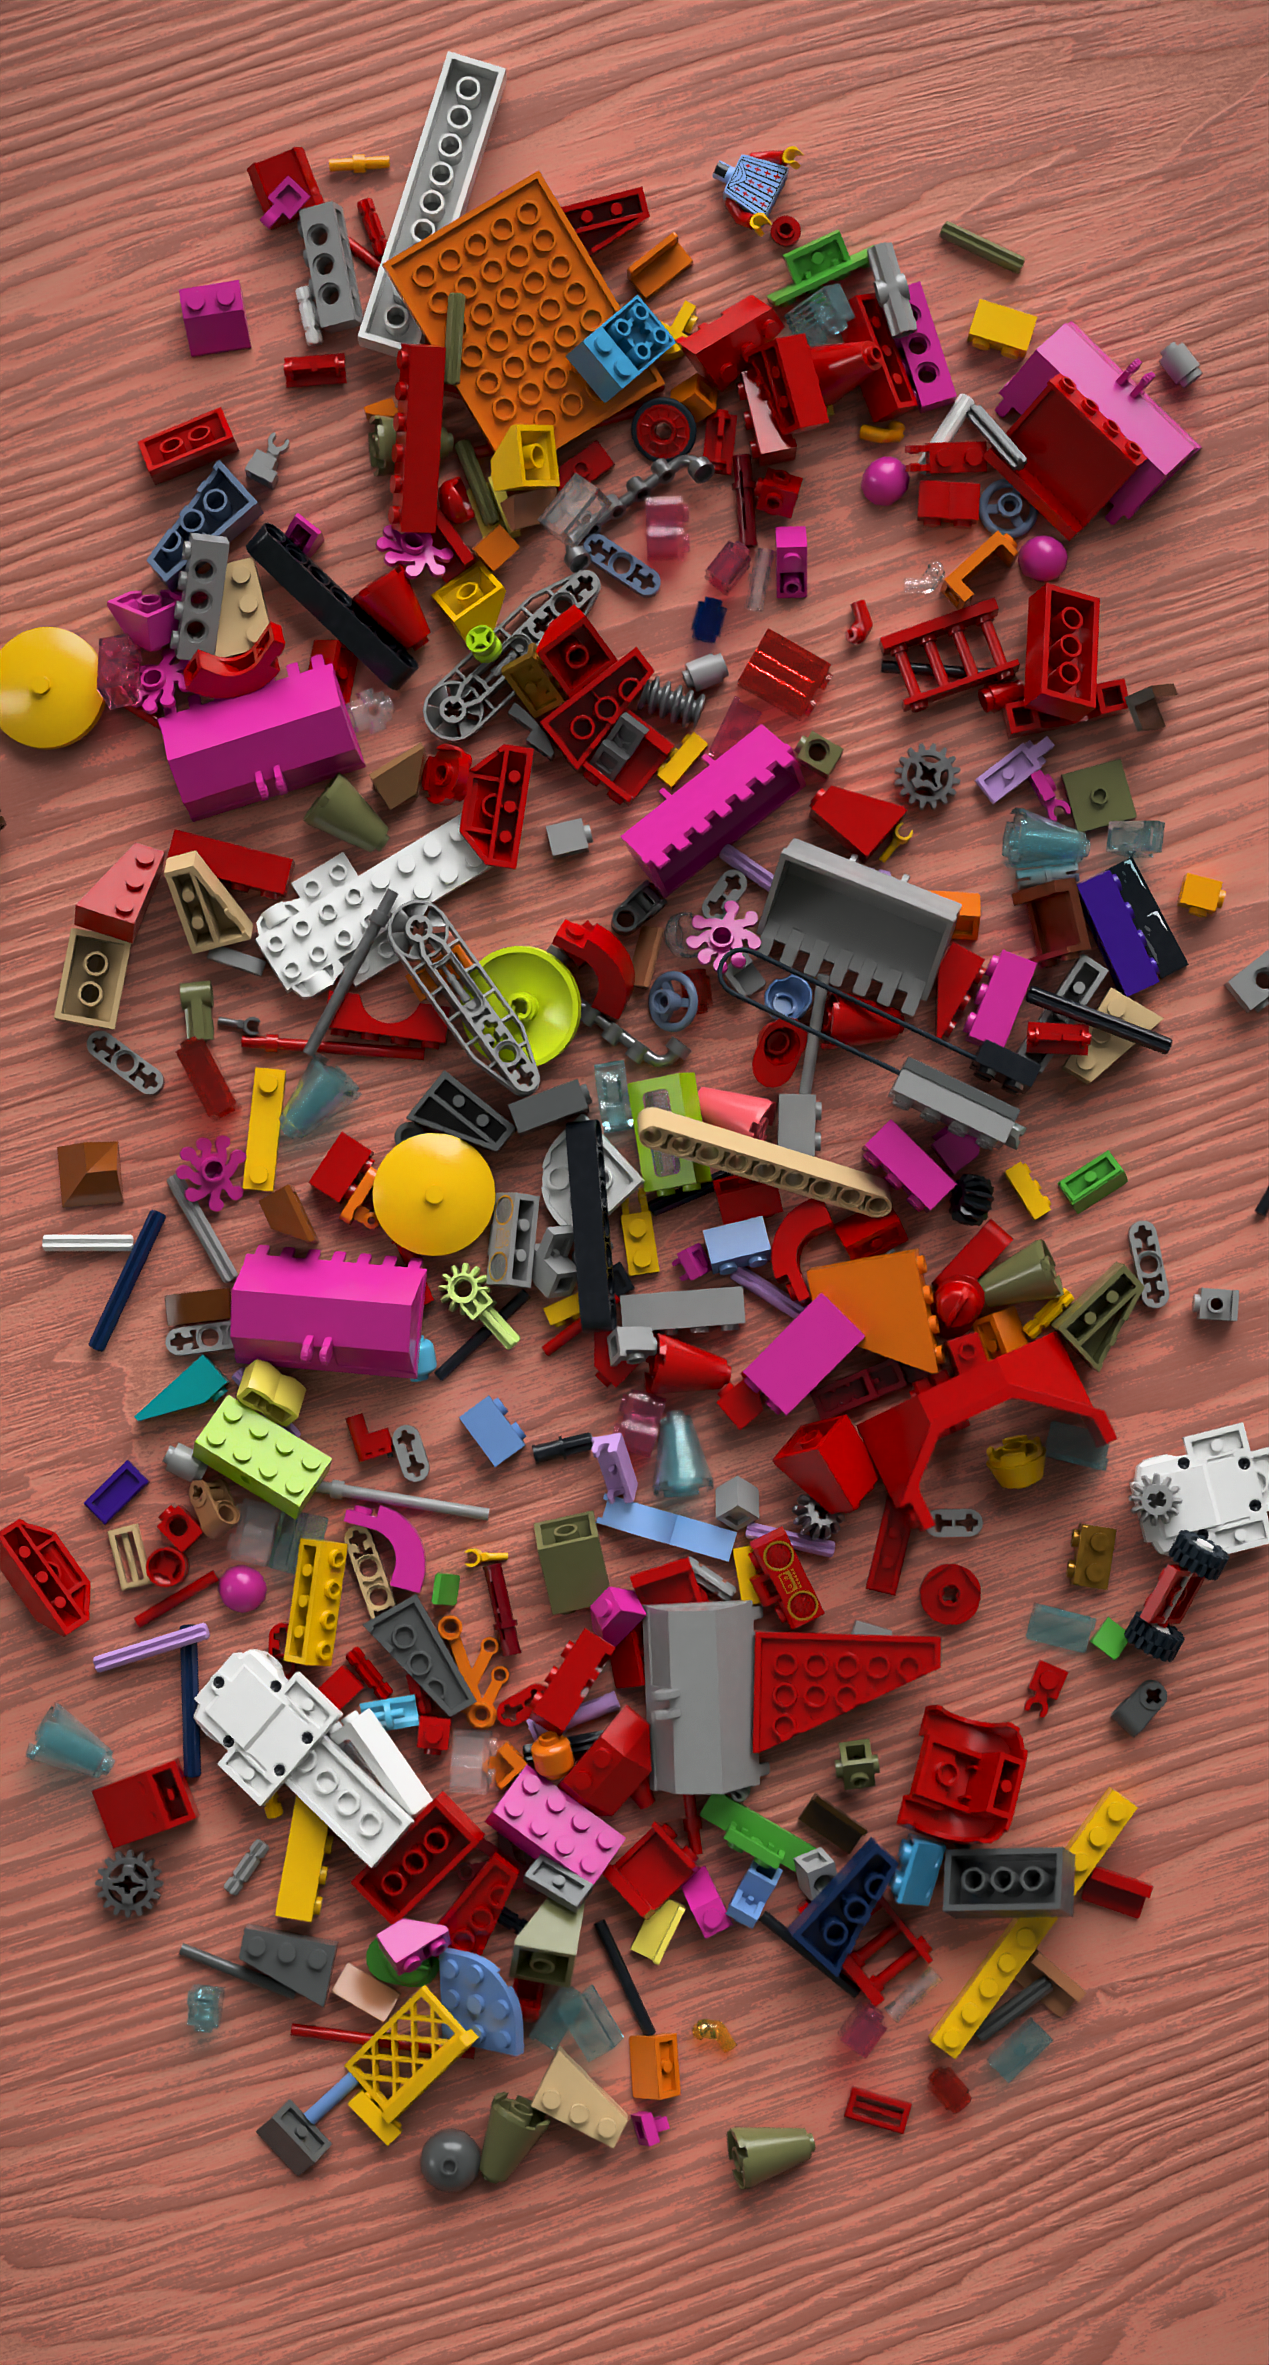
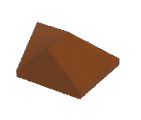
(90, 1174)
(288, 1215)

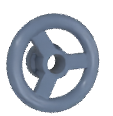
(1012, 497)
(666, 1001)

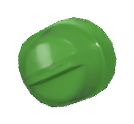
(382, 1969)

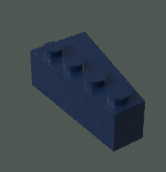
(844, 1906)

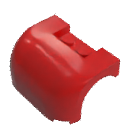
(964, 1779)

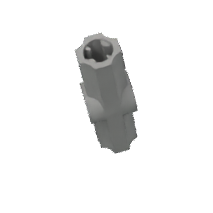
(891, 290)

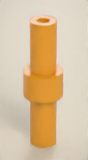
(359, 163)

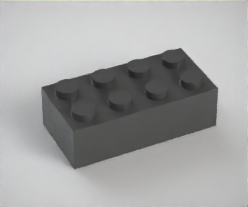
(1009, 1883)

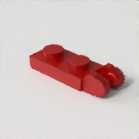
(949, 457)

